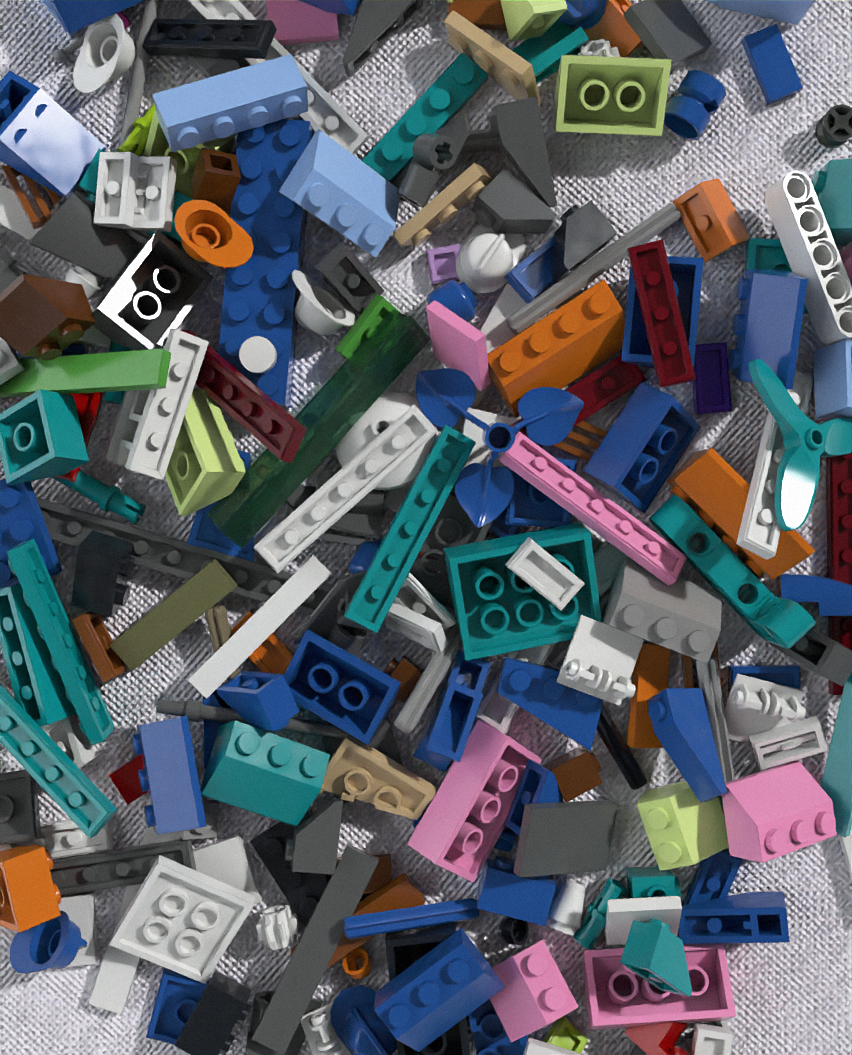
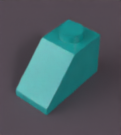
(657, 957)

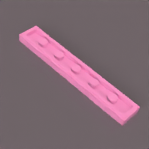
(594, 509)

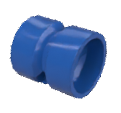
(697, 100)

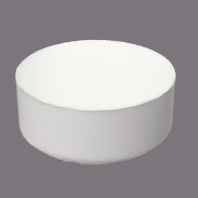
(258, 355)

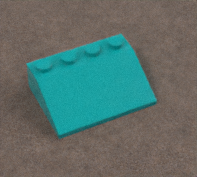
(501, 610)

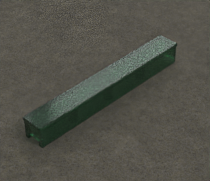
(327, 421)

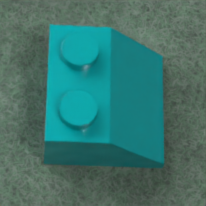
(834, 194)
(41, 437)

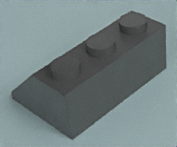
(151, 295)

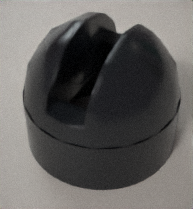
(514, 936)

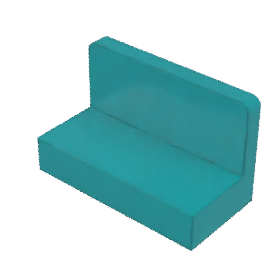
(546, 51)

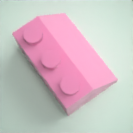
(776, 813)

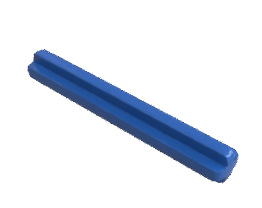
(410, 918)

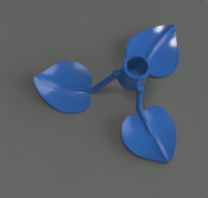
(487, 489)

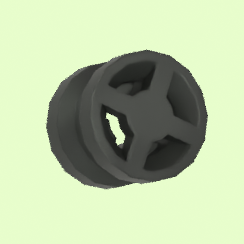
(841, 119)

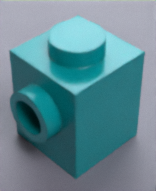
(651, 882)

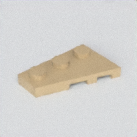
(493, 57)
(444, 205)
(374, 778)

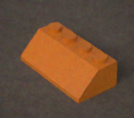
(559, 345)
(720, 501)

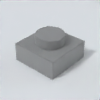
(210, 831)

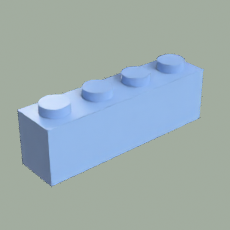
(231, 102)

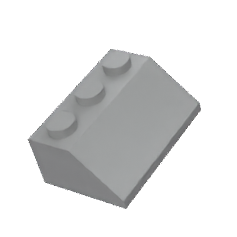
(673, 616)

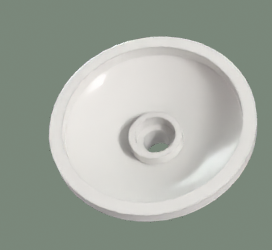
(365, 430)

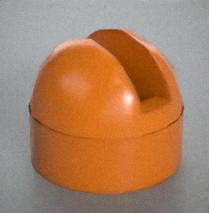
(351, 966)

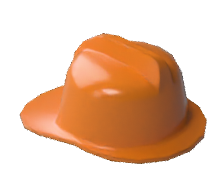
(212, 235)

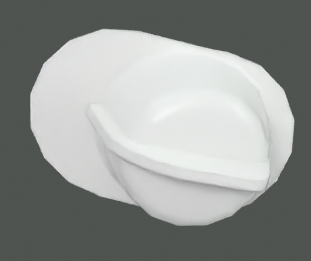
(104, 54)
(488, 259)
(319, 307)

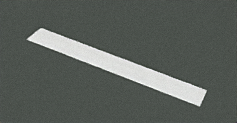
(259, 627)

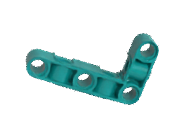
(770, 617)

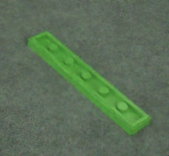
(91, 373)

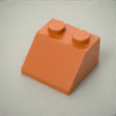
(27, 888)

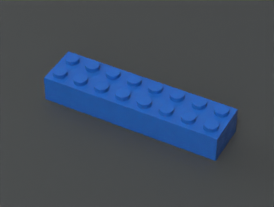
(261, 293)

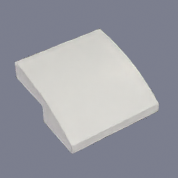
(135, 191)

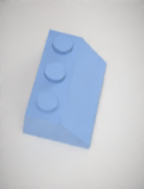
(343, 193)

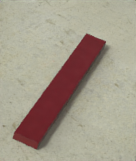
(839, 543)

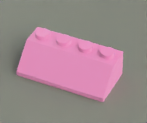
(472, 803)
(624, 999)

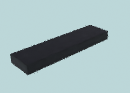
(210, 38)

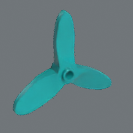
(803, 444)

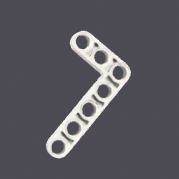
(812, 255)

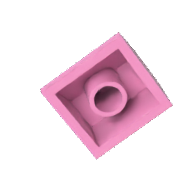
(532, 992)

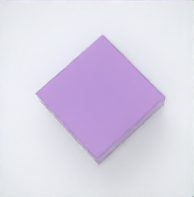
(443, 264)

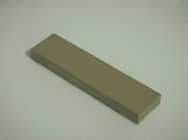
(173, 615)

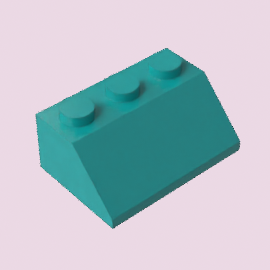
(263, 773)

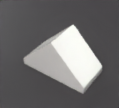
(72, 741)

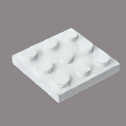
(182, 919)

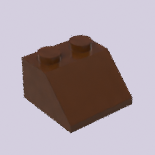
(43, 315)

